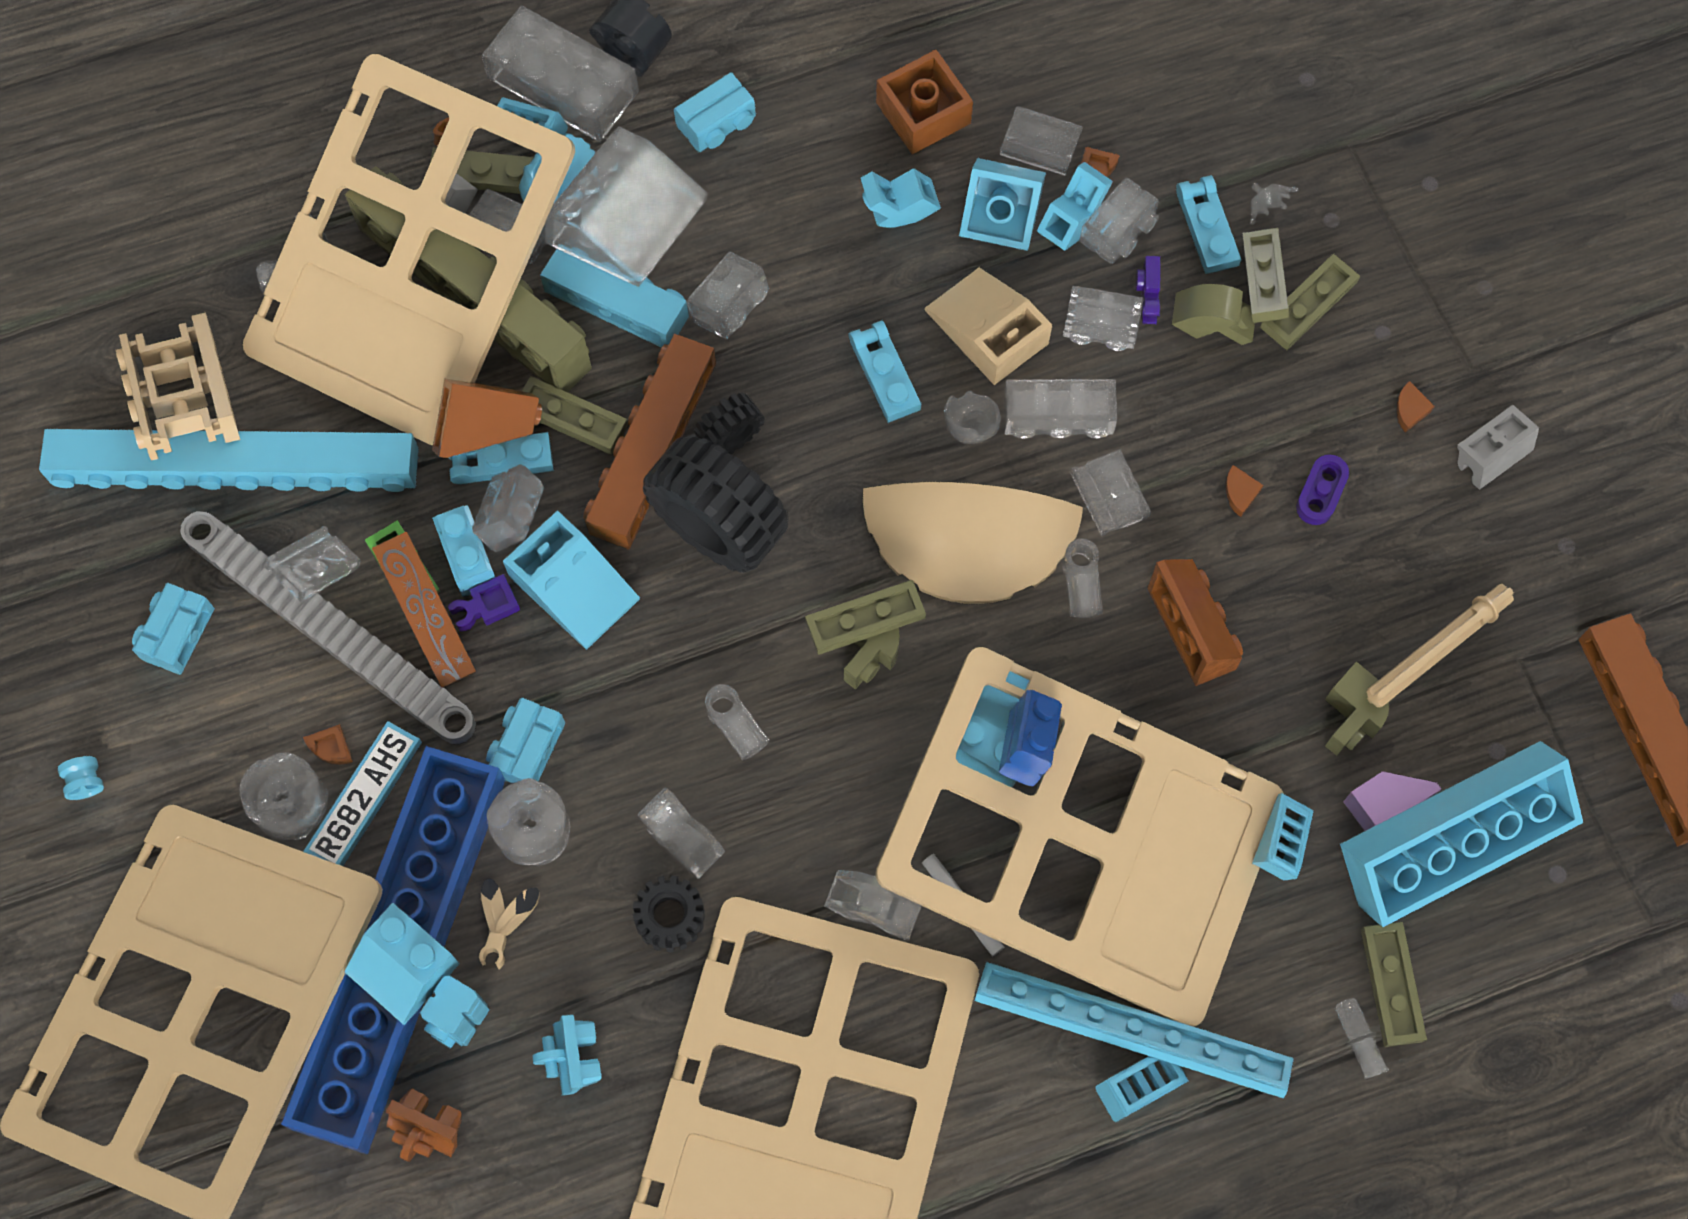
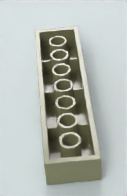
(461, 273)

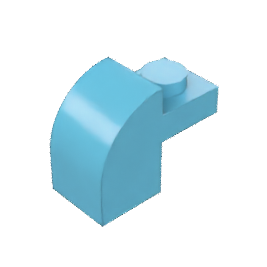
(901, 200)
(1070, 211)

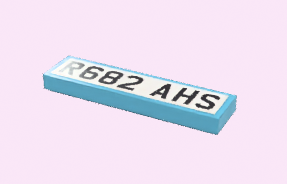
(363, 795)

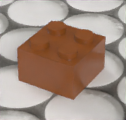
(924, 101)

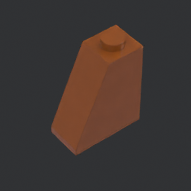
(482, 416)

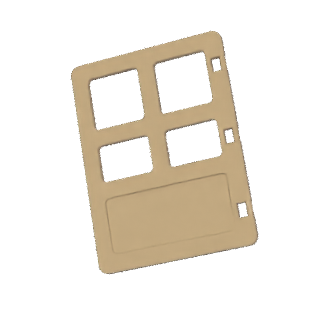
(367, 327)
(1167, 875)
(235, 919)
(754, 1170)

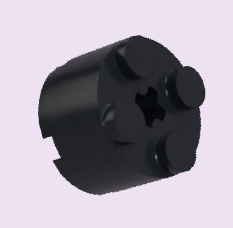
(631, 33)

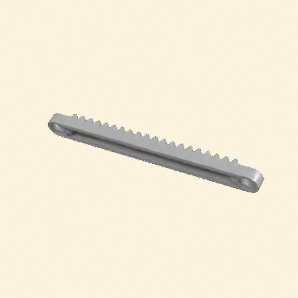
(330, 630)

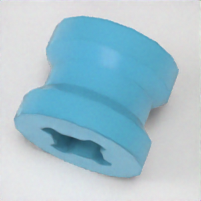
(80, 778)

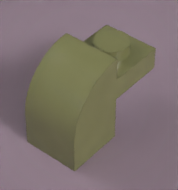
(1213, 309)
(876, 649)
(1351, 700)

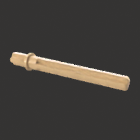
(1483, 610)

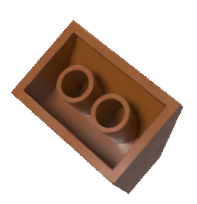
(1194, 620)

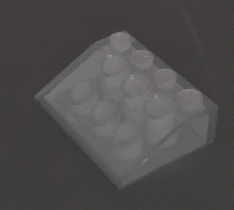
(624, 208)

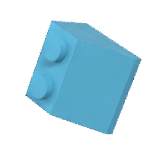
(1002, 204)
(399, 963)

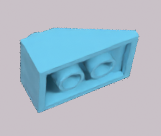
(986, 731)

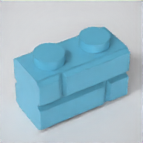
(715, 113)
(463, 549)
(172, 628)
(526, 741)
(453, 1012)

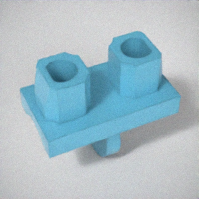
(568, 1037)

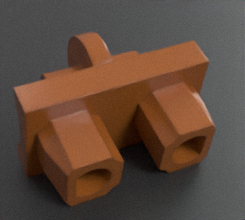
(420, 1132)

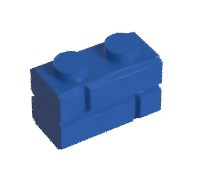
(1030, 738)

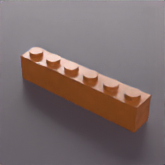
(654, 426)
(1645, 713)

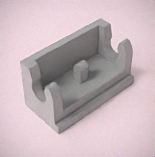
(1497, 446)

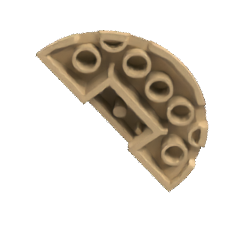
(969, 538)

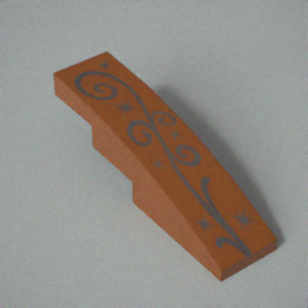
(424, 609)

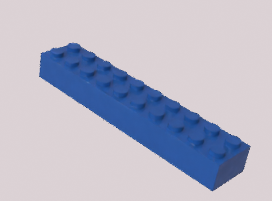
(425, 876)

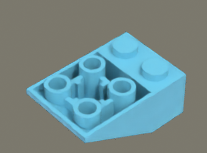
(570, 580)

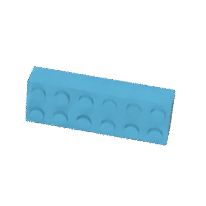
(1462, 833)

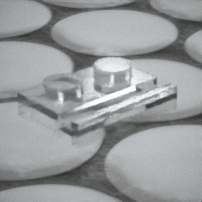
(1041, 140)
(1111, 492)
(312, 563)

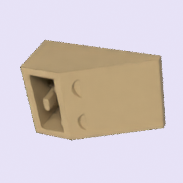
(991, 323)

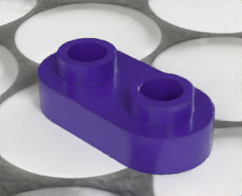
(1322, 492)

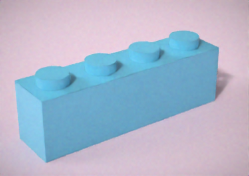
(641, 310)

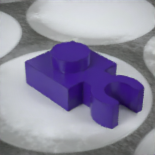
(1148, 282)
(490, 601)

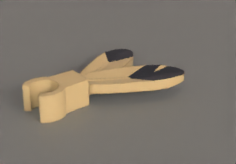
(502, 920)

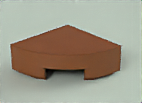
(1100, 160)
(1412, 407)
(1241, 490)
(330, 745)

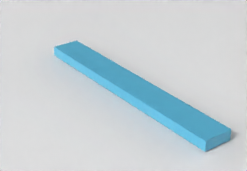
(1135, 1030)

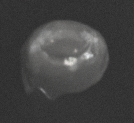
(972, 418)

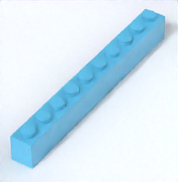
(255, 460)

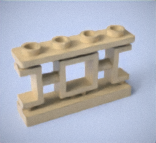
(176, 364)

